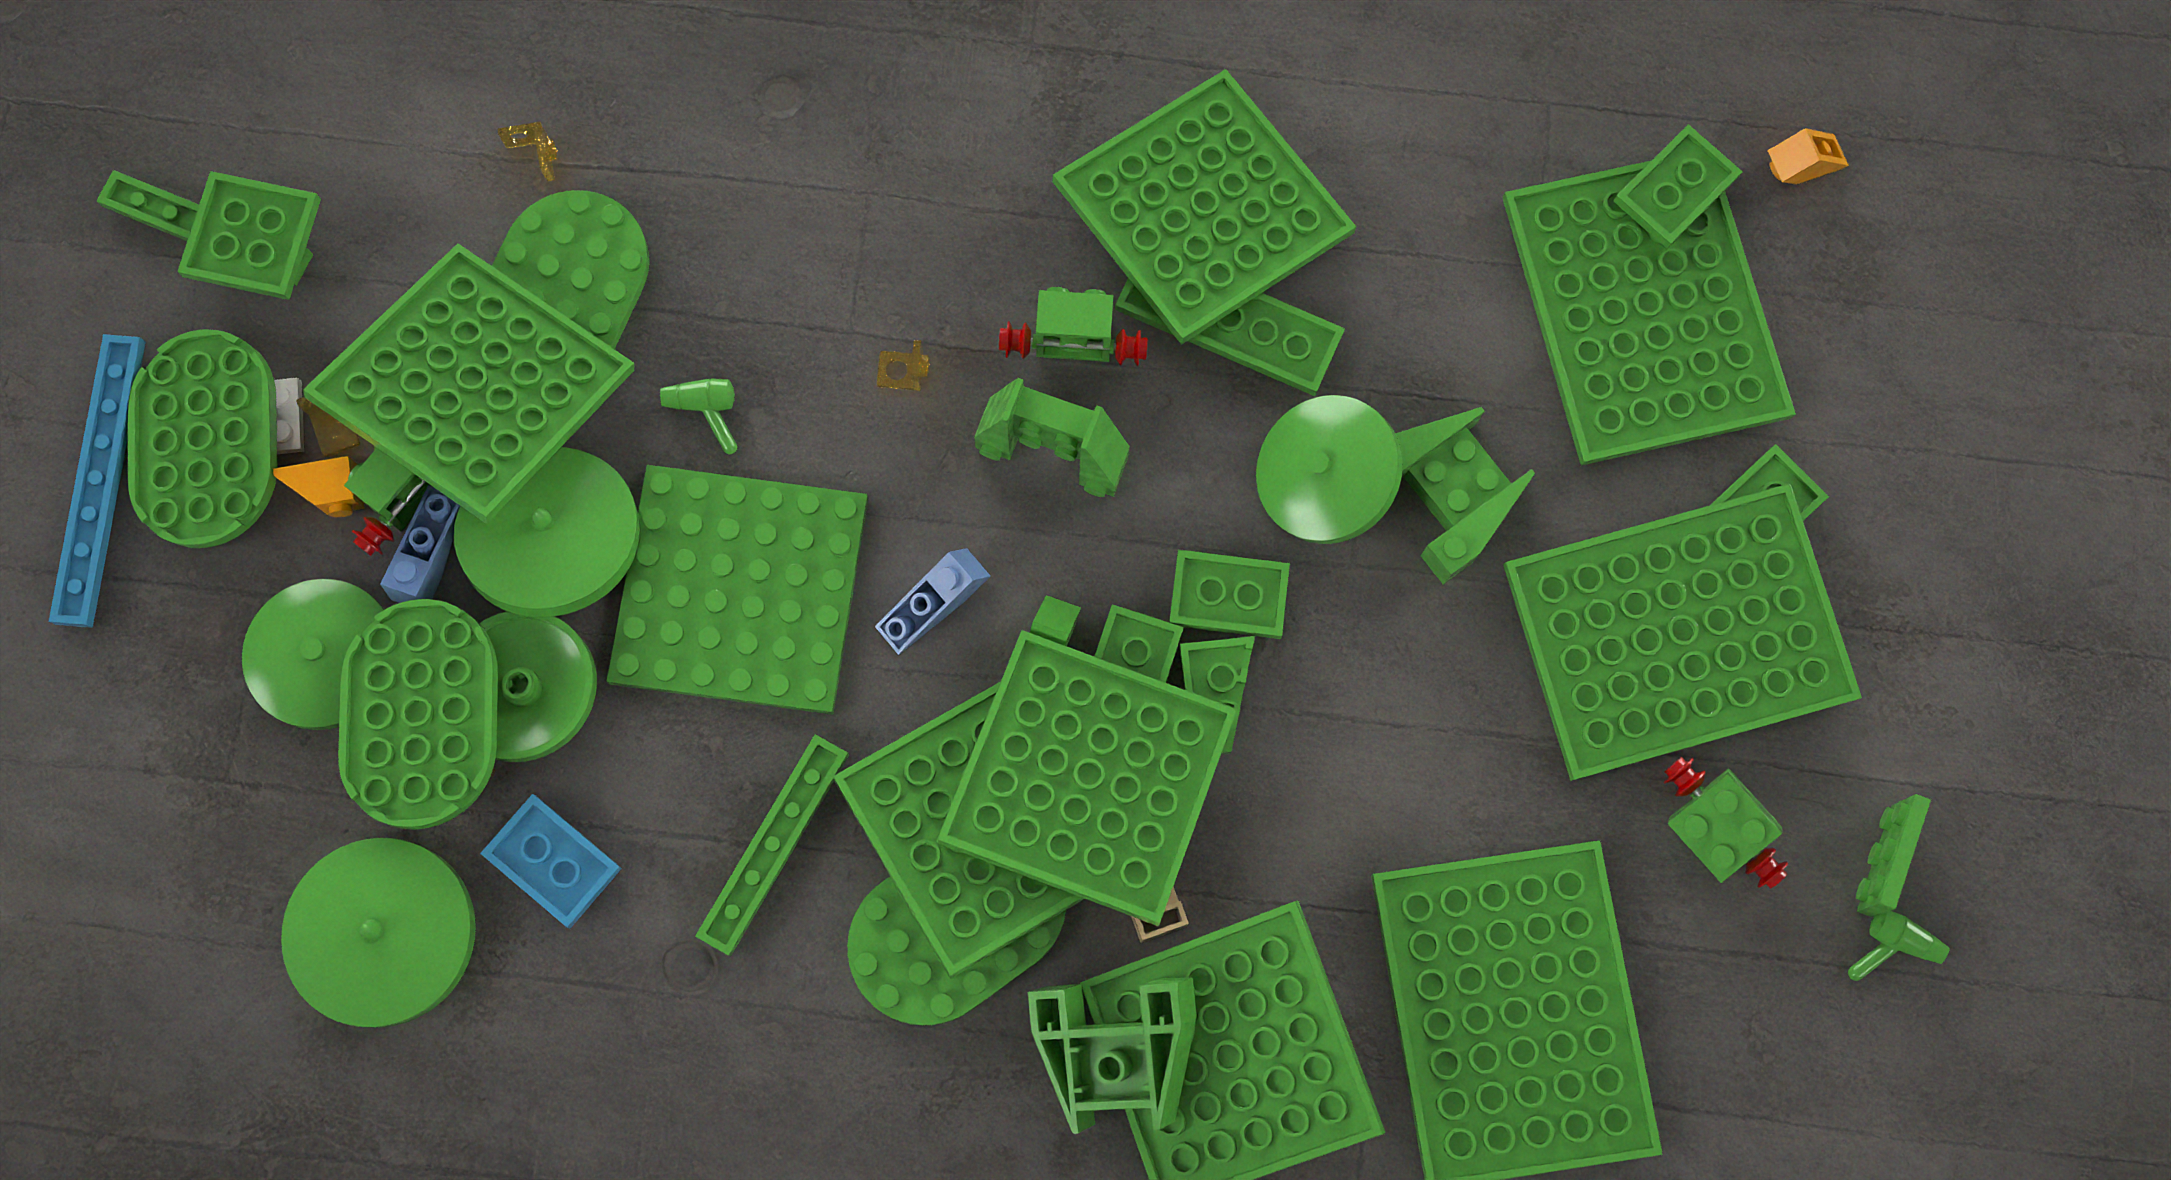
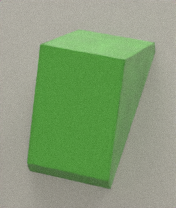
(1055, 620)

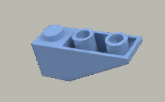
(423, 549)
(932, 599)

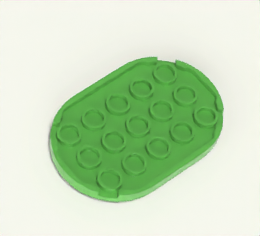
(579, 258)
(202, 439)
(418, 714)
(904, 975)

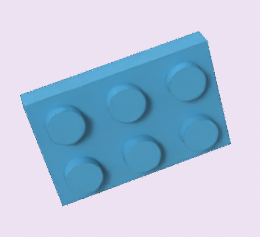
(551, 861)

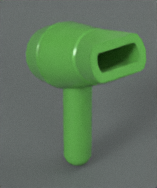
(708, 397)
(1898, 934)

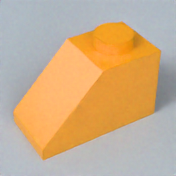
(1806, 156)
(323, 484)

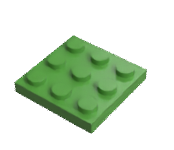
(249, 235)

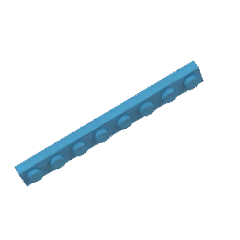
(96, 483)

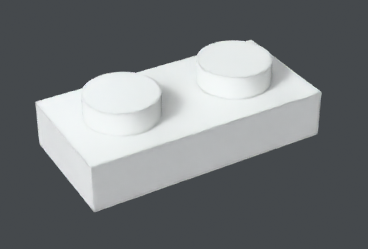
(289, 416)

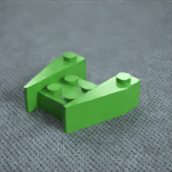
(1058, 426)
(1458, 487)
(1119, 1062)

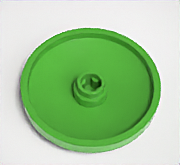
(1329, 469)
(299, 649)
(541, 686)

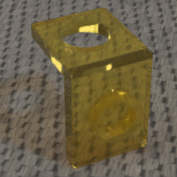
(536, 135)
(916, 364)
(330, 433)

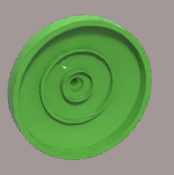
(555, 541)
(378, 933)

